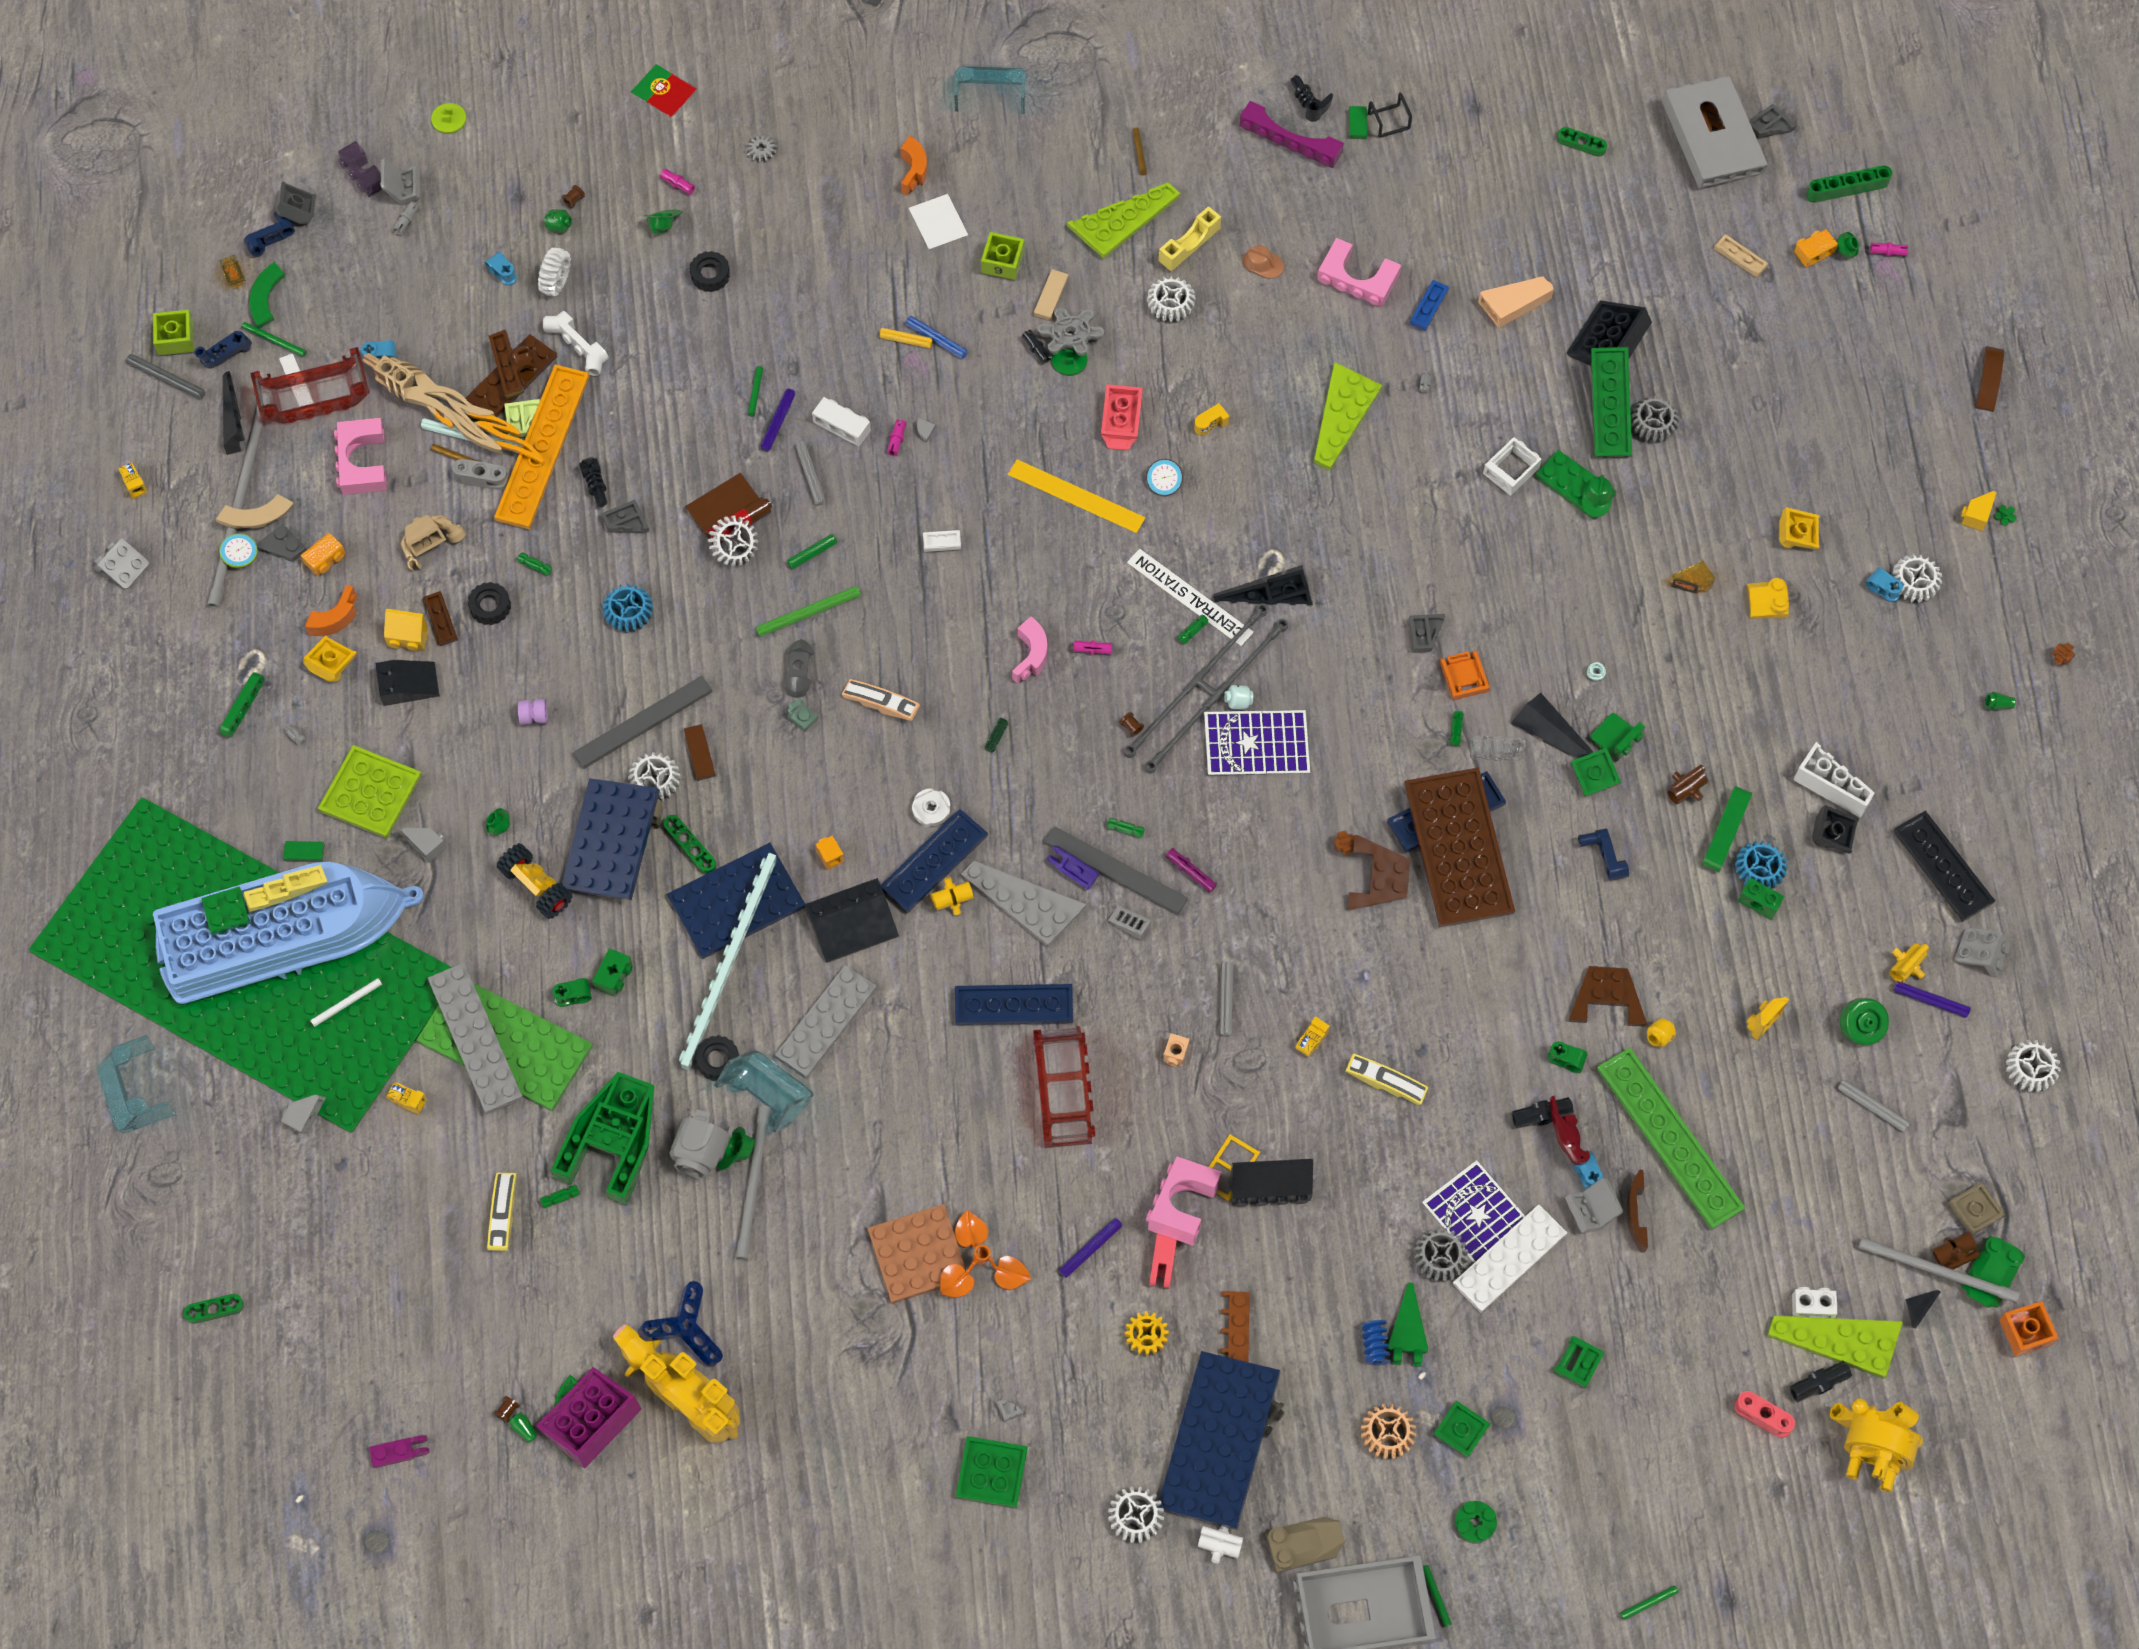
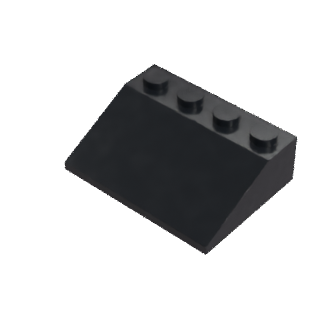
(1610, 327)
(851, 920)
(1271, 1182)

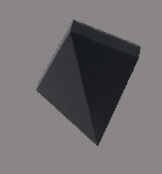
(1919, 1306)

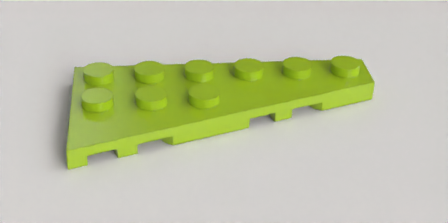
(1118, 222)
(1346, 405)
(1860, 1343)

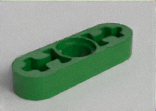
(1580, 135)
(227, 1299)

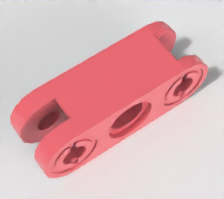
(1163, 1260)
(1776, 1415)

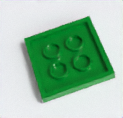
(991, 1472)

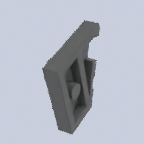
(1771, 122)
(625, 518)
(282, 544)
(1424, 631)

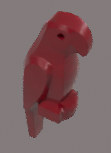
(1568, 1135)

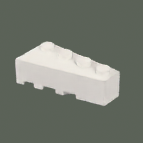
(1833, 781)

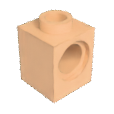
(1176, 1042)

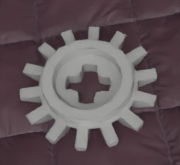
(761, 154)

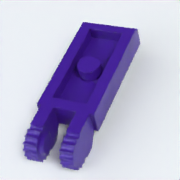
(1074, 867)

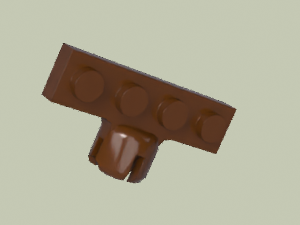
(510, 362)

